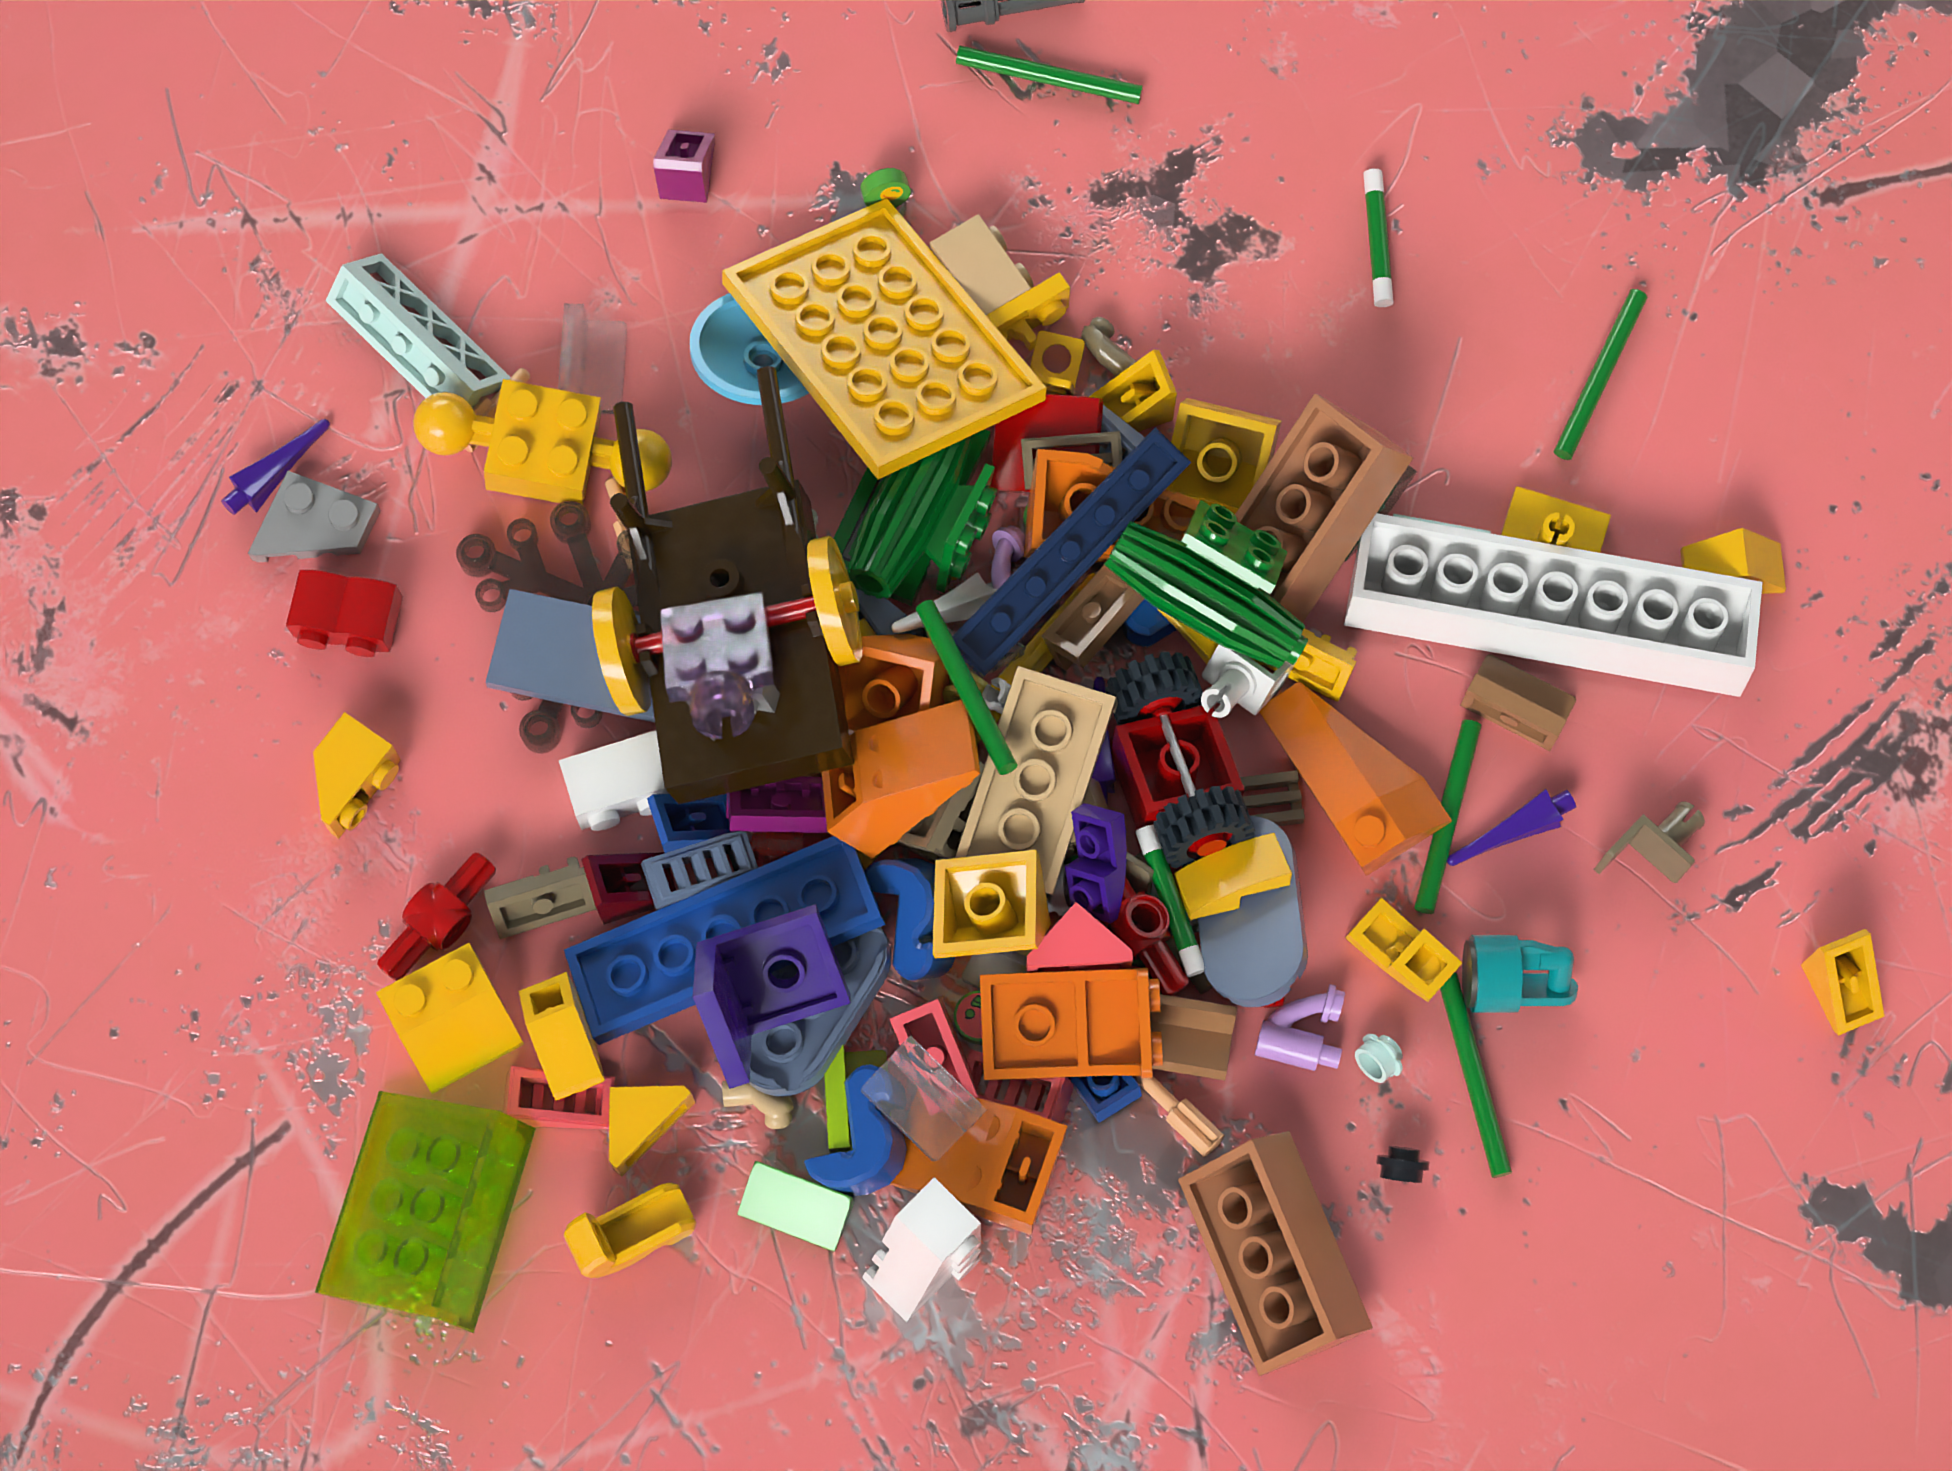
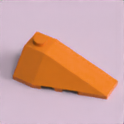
(1067, 478)
(1360, 785)

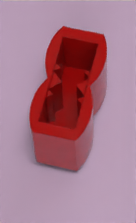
(344, 612)

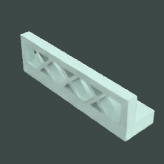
(408, 338)

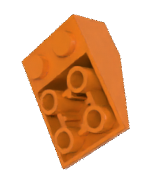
(900, 776)
(995, 1166)

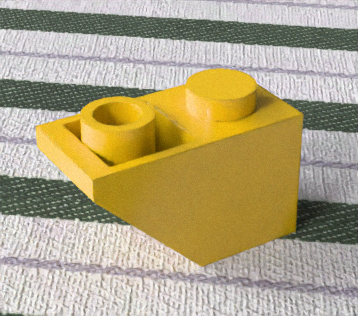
(349, 771)
(561, 1036)

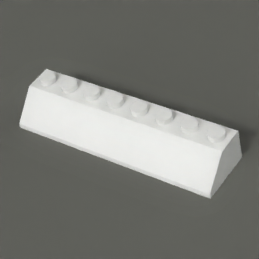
(1555, 604)

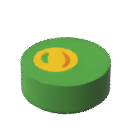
(884, 184)

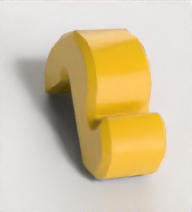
(629, 1231)

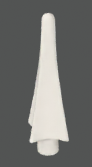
(953, 606)

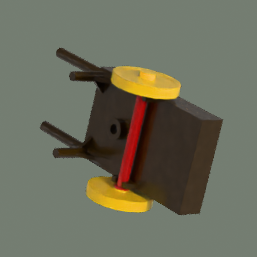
(759, 544)

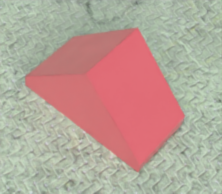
(1079, 944)

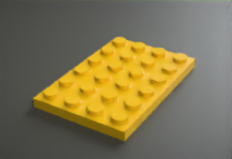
(883, 337)

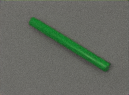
(1049, 74)
(1600, 374)
(966, 687)
(1452, 802)
(1475, 1078)

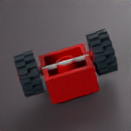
(1175, 760)

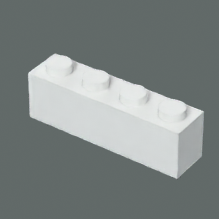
(614, 781)

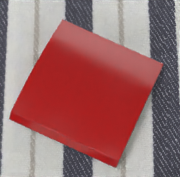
(1053, 417)

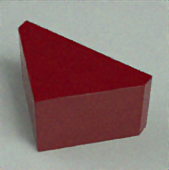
(620, 884)

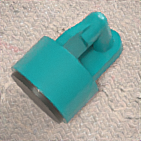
(1495, 976)

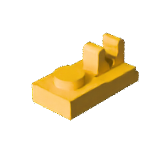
(1037, 306)
(1322, 666)

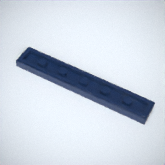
(1069, 552)

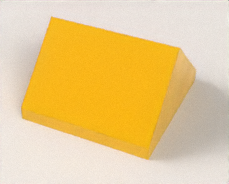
(989, 904)

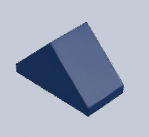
(688, 822)

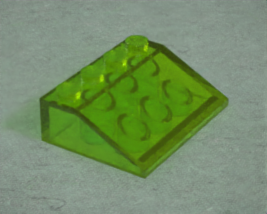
(426, 1210)

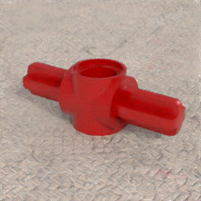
(436, 916)
(1150, 944)

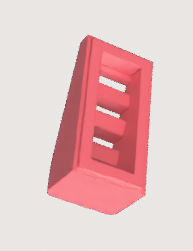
(1056, 1102)
(536, 1117)

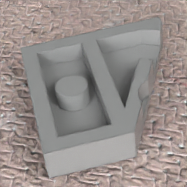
(313, 521)

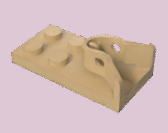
(1056, 741)

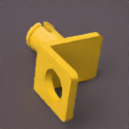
(1065, 381)

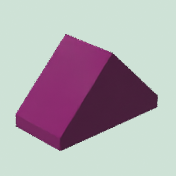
(684, 165)

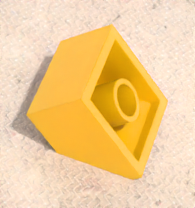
(1225, 452)
(450, 1018)

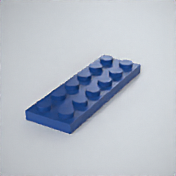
(649, 963)

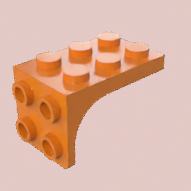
(1069, 1024)

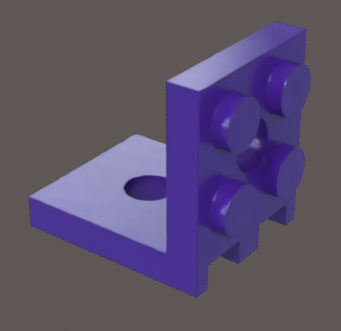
(743, 998)

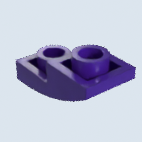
(1099, 872)

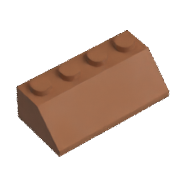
(1321, 497)
(1274, 1252)

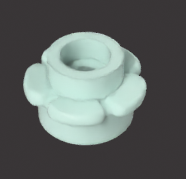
(1379, 1057)

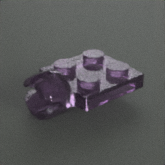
(717, 659)

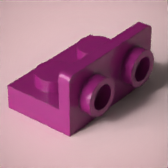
(779, 807)

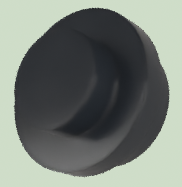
(1402, 1164)

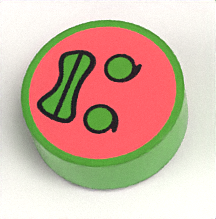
(968, 1017)

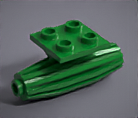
(922, 513)
(1214, 582)

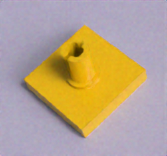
(1554, 521)

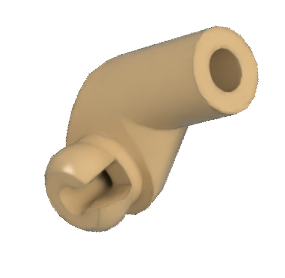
(775, 1108)

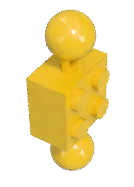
(537, 441)

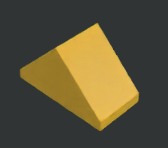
(1141, 393)
(1739, 555)
(1846, 981)
(641, 1118)

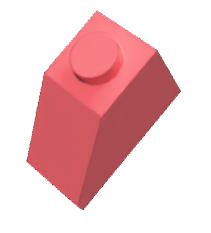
(936, 1034)

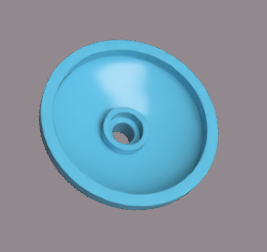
(730, 350)

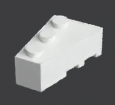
(926, 1246)

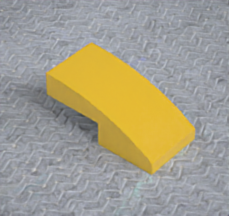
(1222, 878)
(1403, 951)

